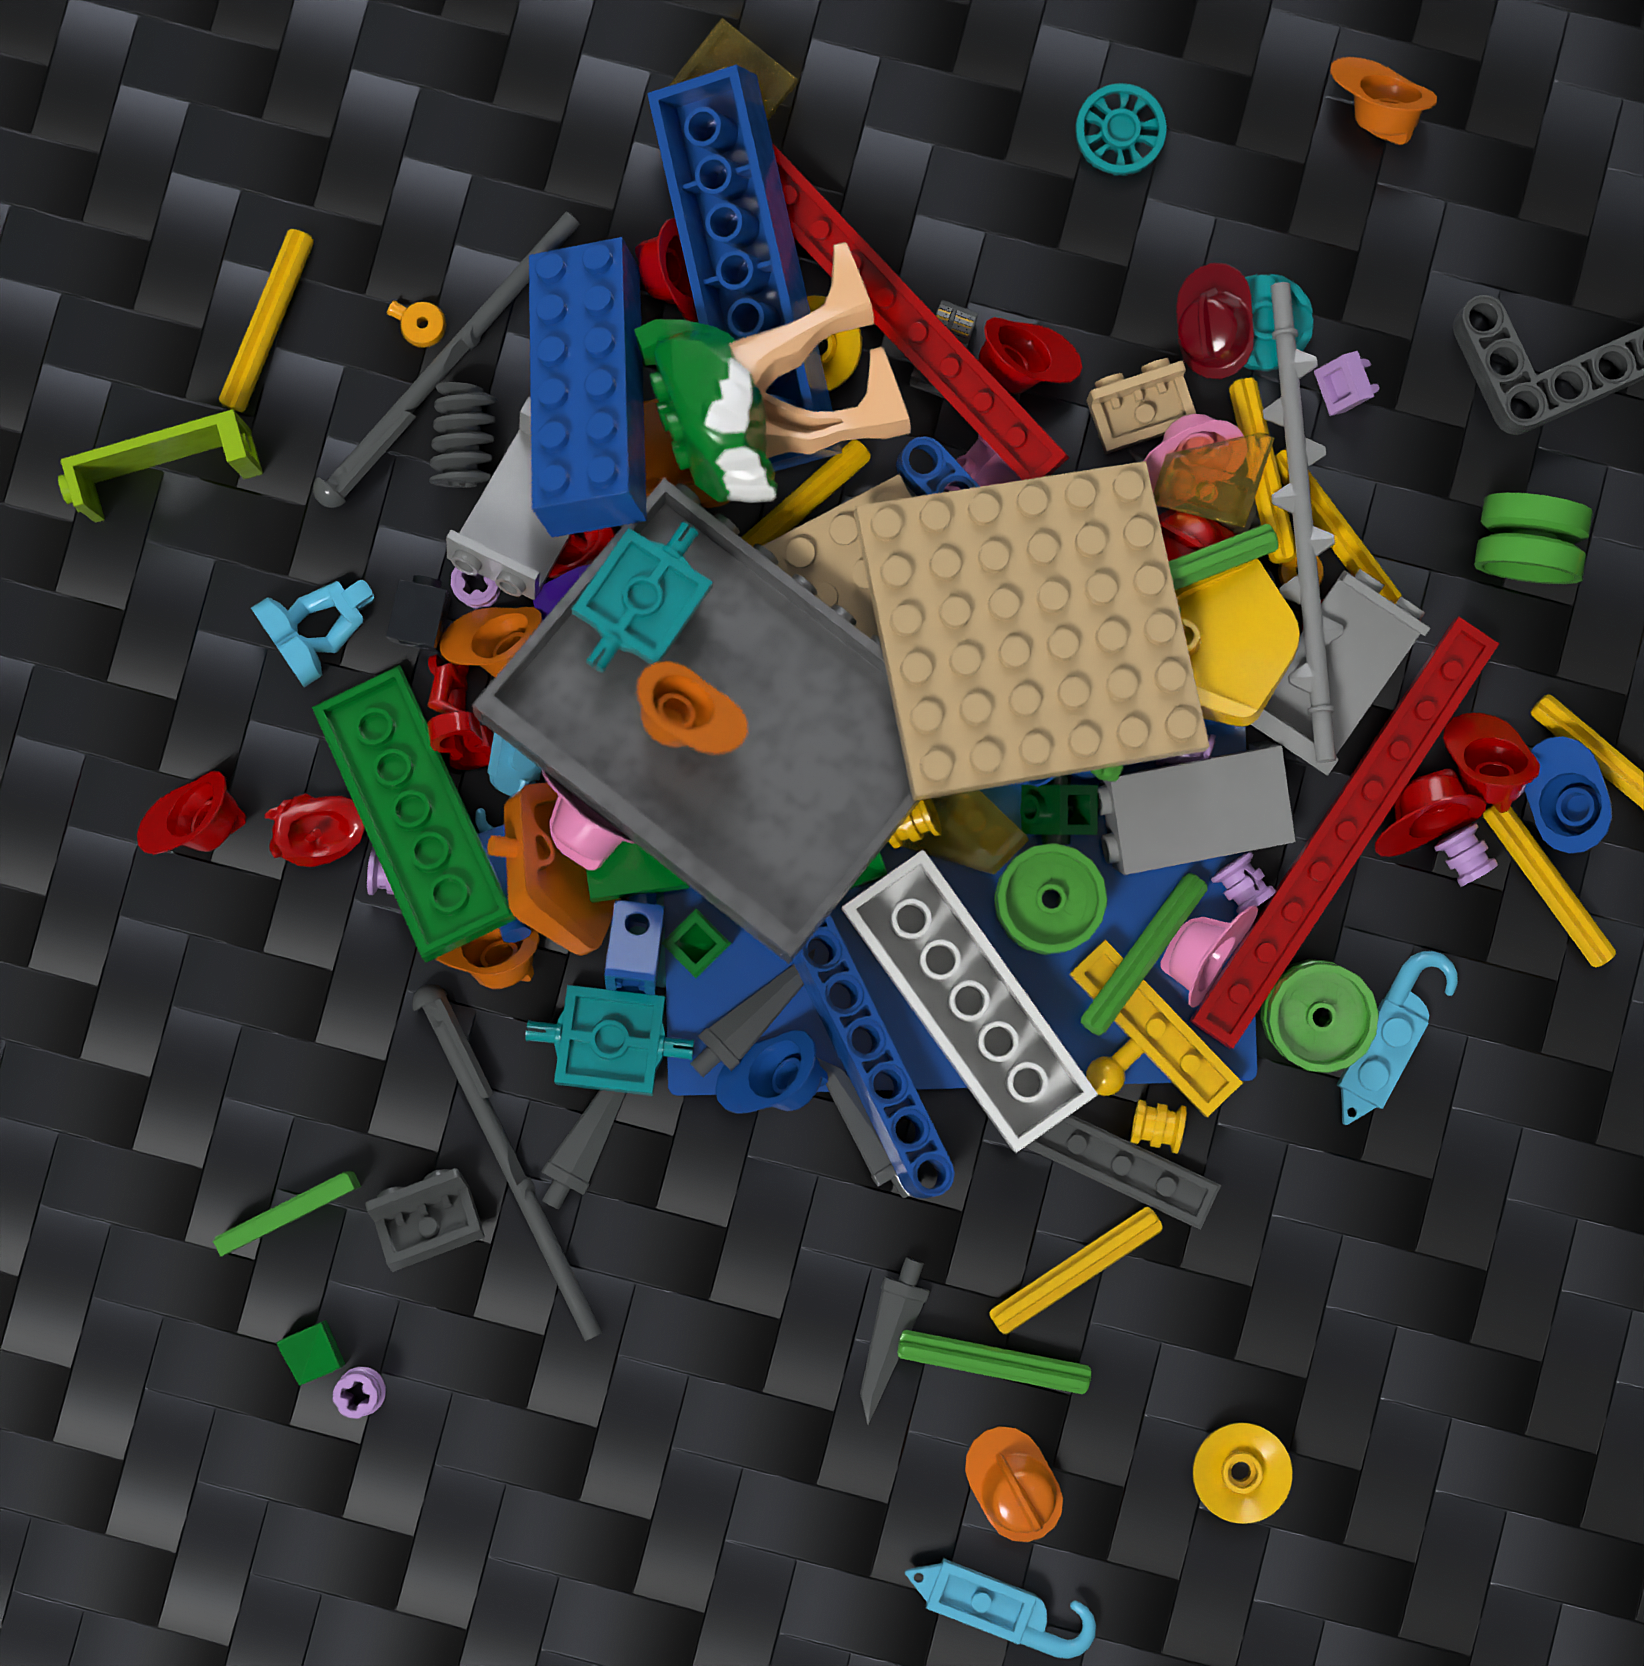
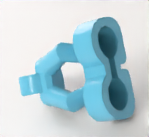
(301, 651)

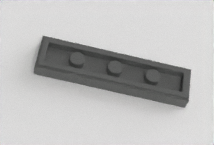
(1128, 1169)

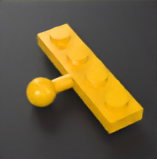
(1159, 1035)

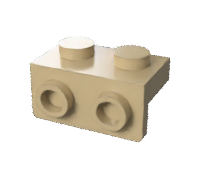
(1139, 406)

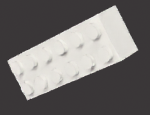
(969, 1001)

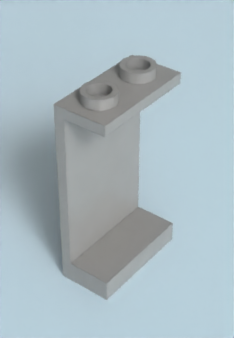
(503, 532)
(1357, 664)
(1196, 810)

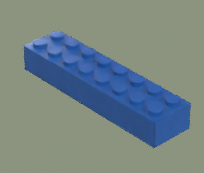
(736, 222)

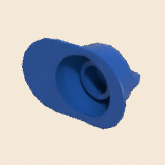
(1569, 796)
(773, 1074)

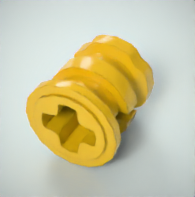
(920, 820)
(1159, 1125)

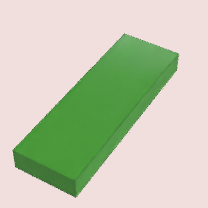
(286, 1212)

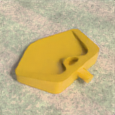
(1237, 641)

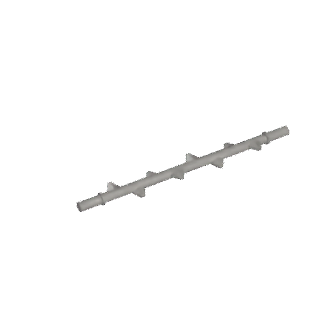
(1309, 540)

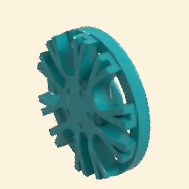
(1120, 129)

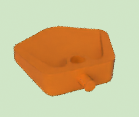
(542, 882)

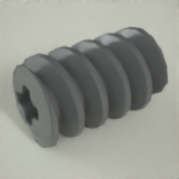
(461, 435)

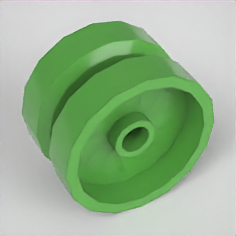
(1533, 538)
(1078, 908)
(1341, 1034)

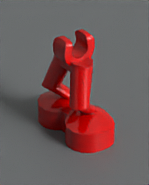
(456, 729)

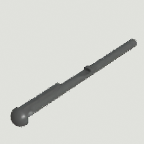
(399, 417)
(477, 1090)

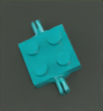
(642, 597)
(610, 1040)

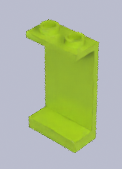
(153, 449)

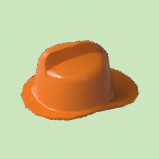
(1382, 98)
(489, 636)
(687, 711)
(495, 961)
(1013, 1484)

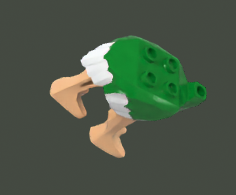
(718, 401)

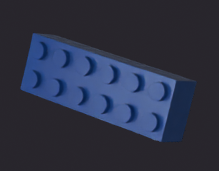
(586, 388)

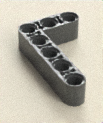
(1539, 389)

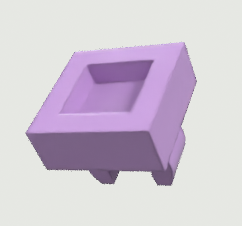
(1345, 383)

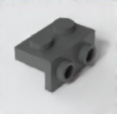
(425, 1218)

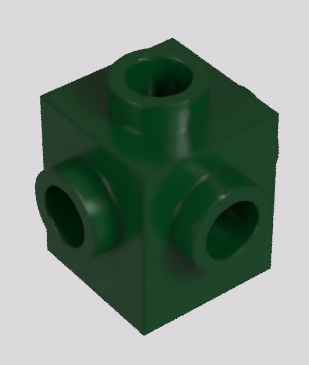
(1059, 810)

